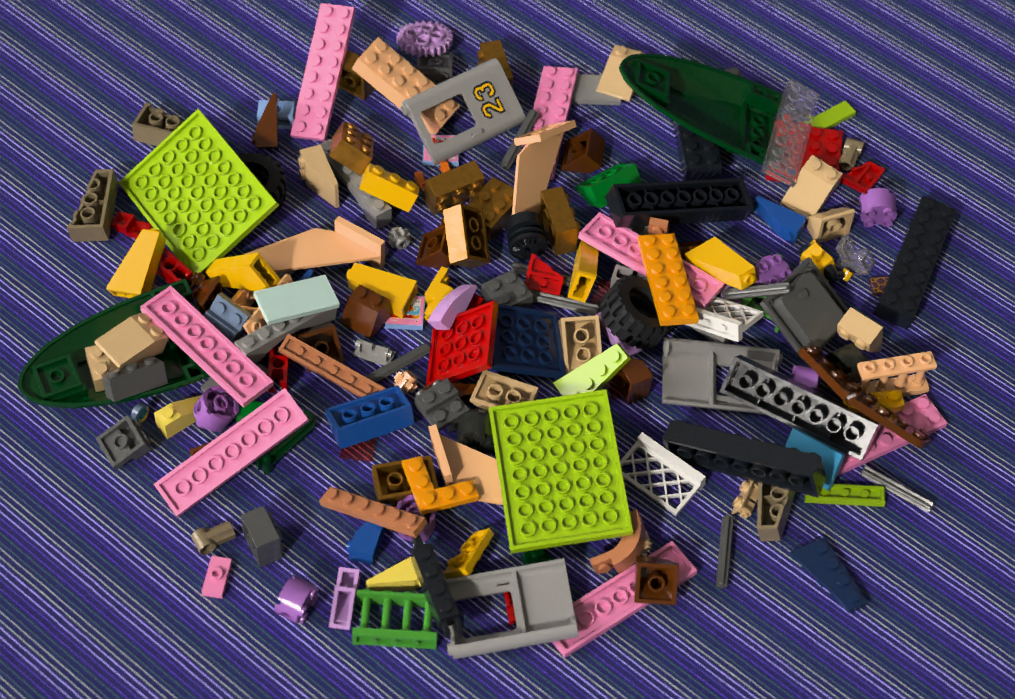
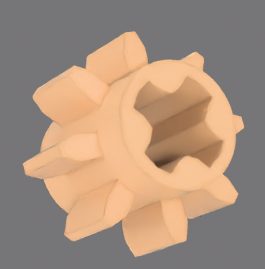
(406, 381)

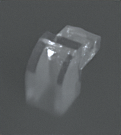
(856, 260)

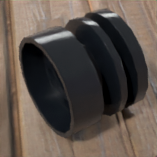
(525, 235)

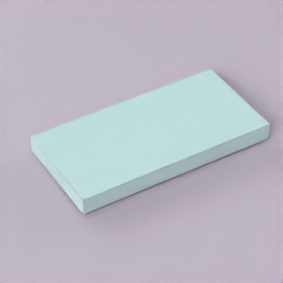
(296, 299)

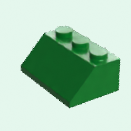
(597, 187)

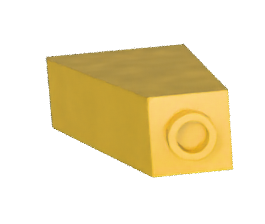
(722, 263)
(139, 265)
(244, 272)
(583, 272)
(394, 287)

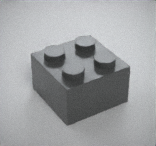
(507, 290)
(262, 536)

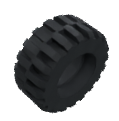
(268, 173)
(632, 313)

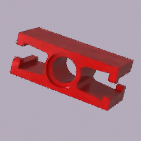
(172, 268)
(281, 373)

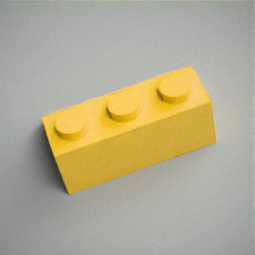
(389, 187)

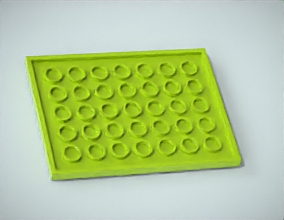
(198, 193)
(559, 471)

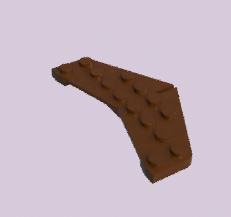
(863, 402)

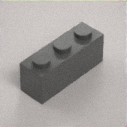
(134, 379)

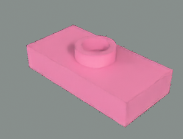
(216, 577)

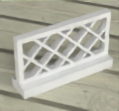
(722, 322)
(672, 464)

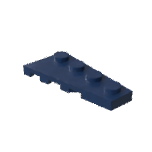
(826, 567)

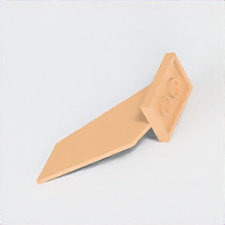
(536, 164)
(325, 248)
(462, 463)

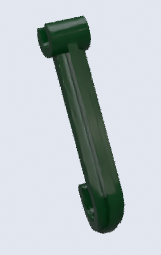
(266, 461)

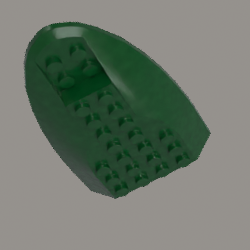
(706, 101)
(60, 372)

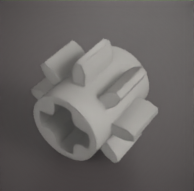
(399, 238)

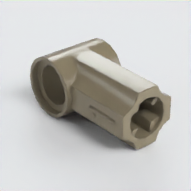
(851, 152)
(208, 539)

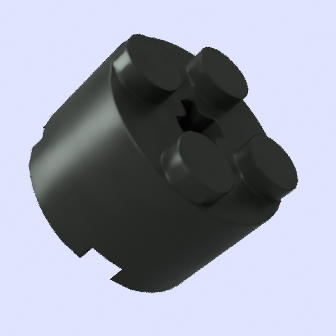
(846, 359)
(476, 432)

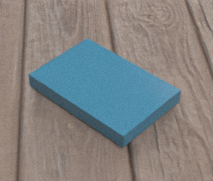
(830, 456)

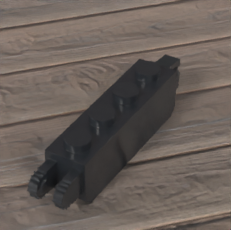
(435, 587)

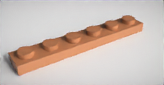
(328, 367)
(373, 512)

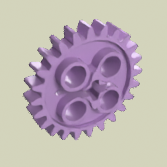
(424, 38)

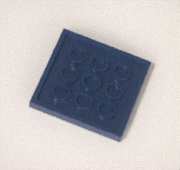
(528, 342)

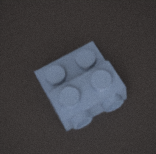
(227, 317)

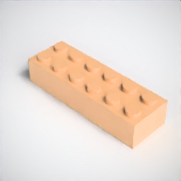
(401, 80)

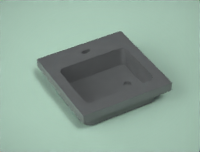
(809, 311)

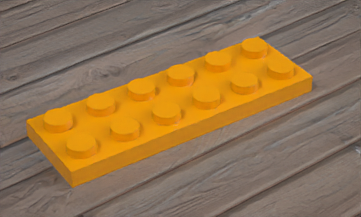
(667, 279)

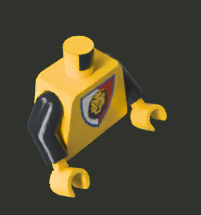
(823, 262)

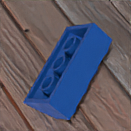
(369, 416)

